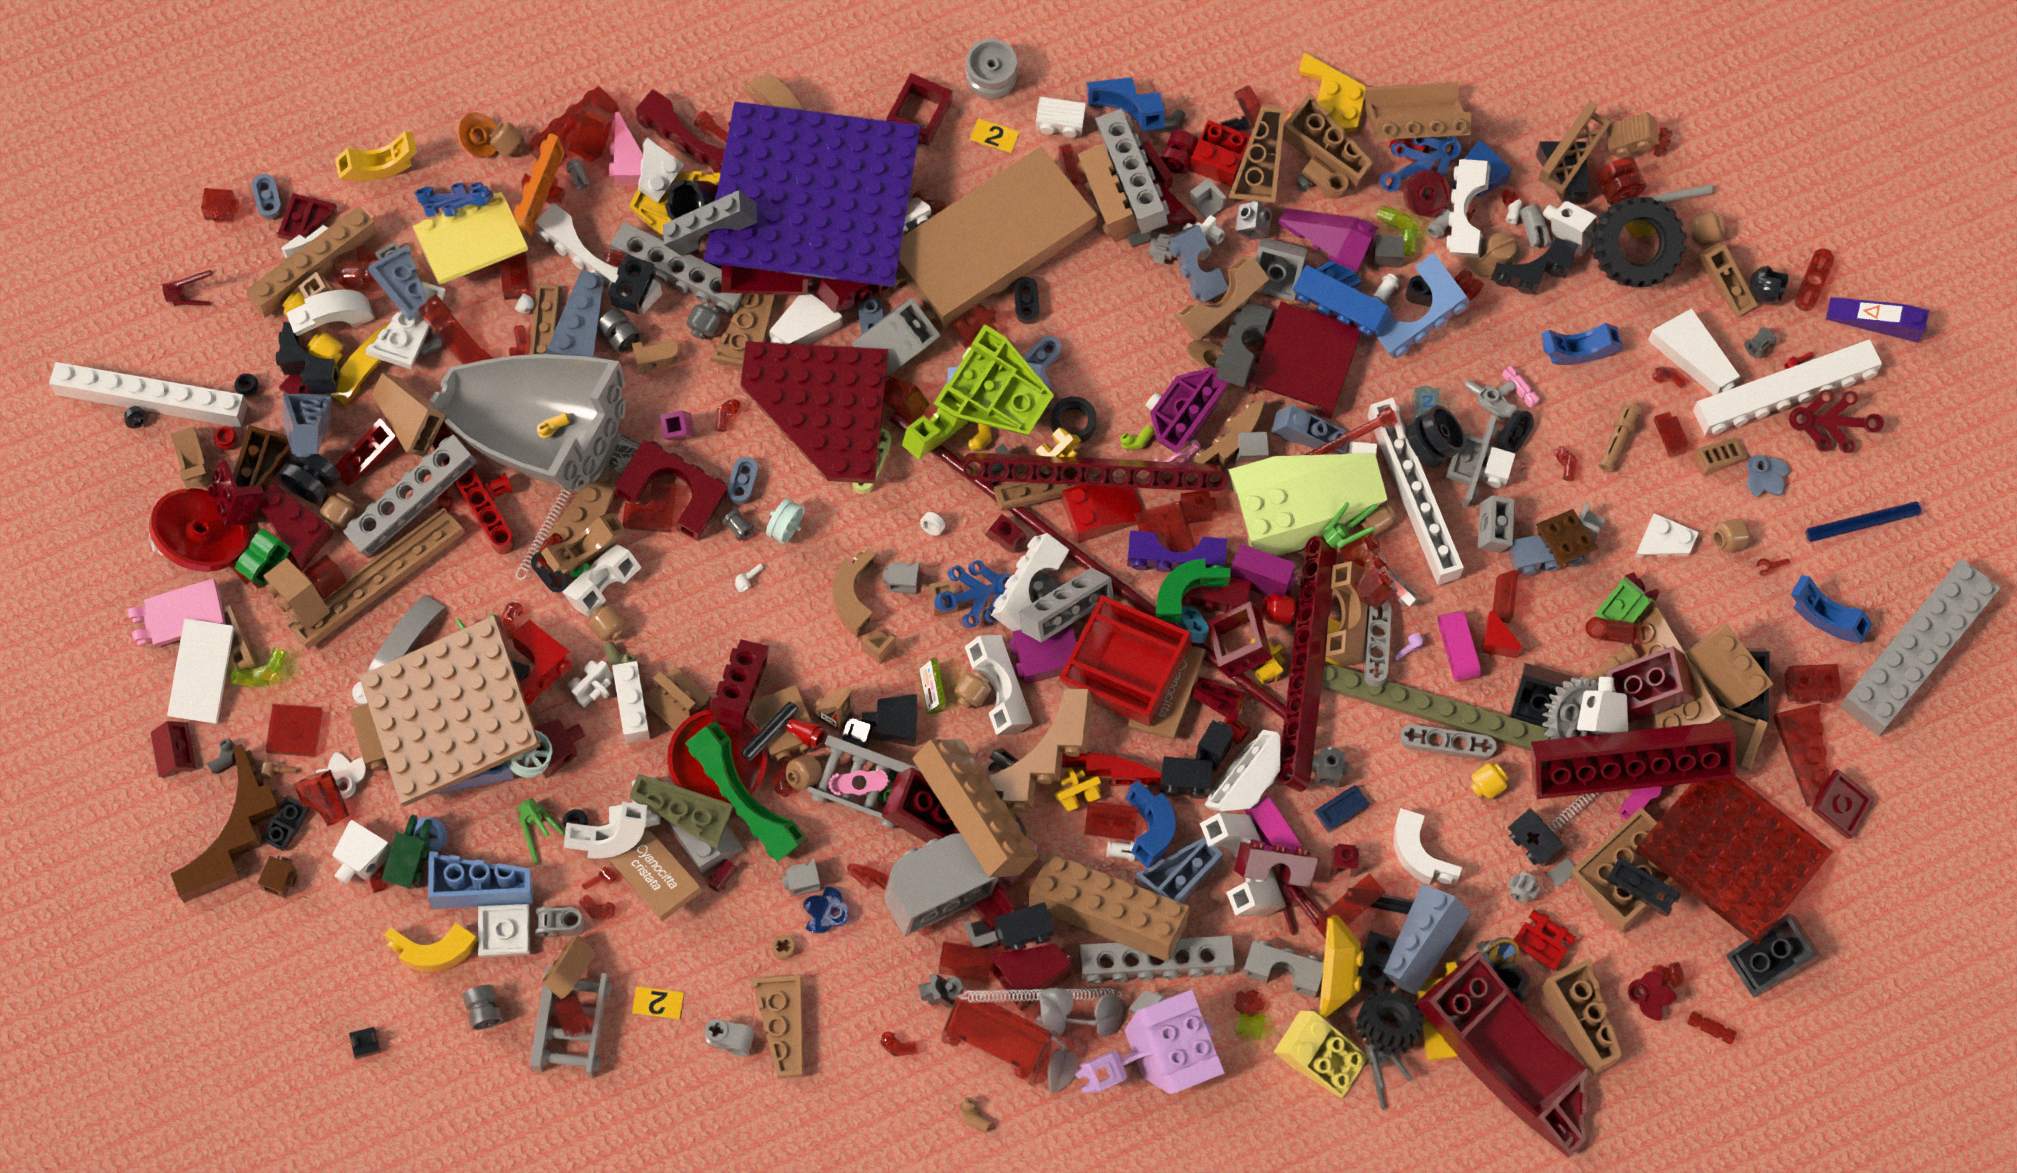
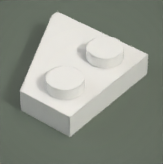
(657, 170)
(1666, 538)

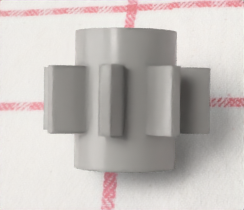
(1160, 249)
(1523, 887)

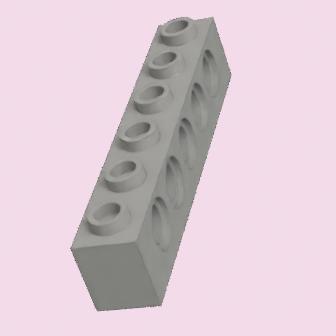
(1132, 172)
(630, 237)
(423, 494)
(1219, 947)

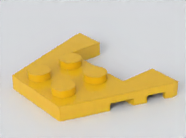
(1337, 92)
(655, 213)

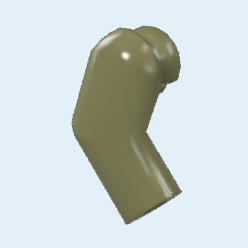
(614, 656)

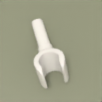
(742, 583)

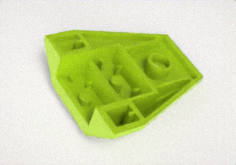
(995, 387)

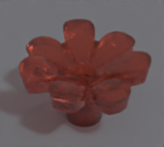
(1664, 135)

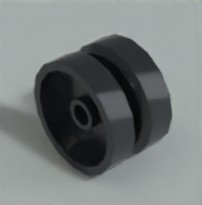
(1435, 436)
(309, 477)

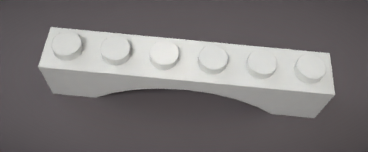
(558, 229)

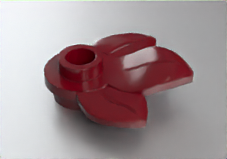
(1654, 994)

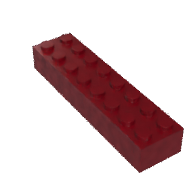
(1633, 759)

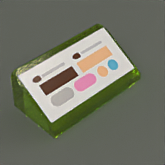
(932, 687)

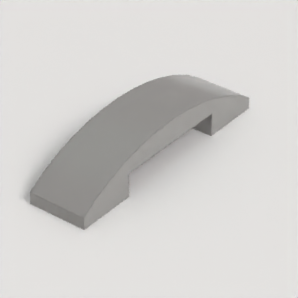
(408, 631)

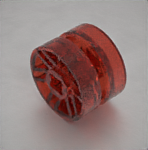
(1620, 180)

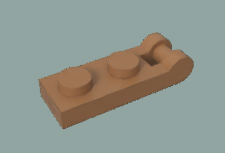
(239, 643)

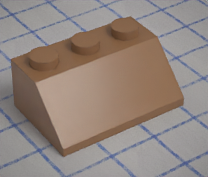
(1728, 667)

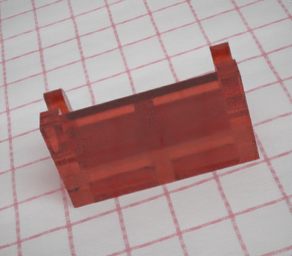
(514, 276)
(1111, 821)

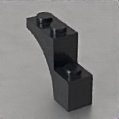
(1528, 276)
(316, 373)

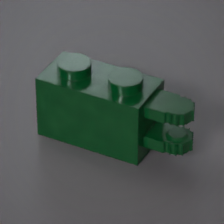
(408, 855)

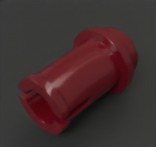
(721, 876)

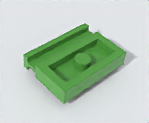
(1624, 603)

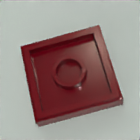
(1842, 804)

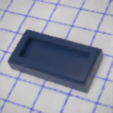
(1341, 808)

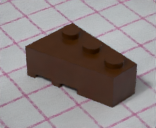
(260, 457)

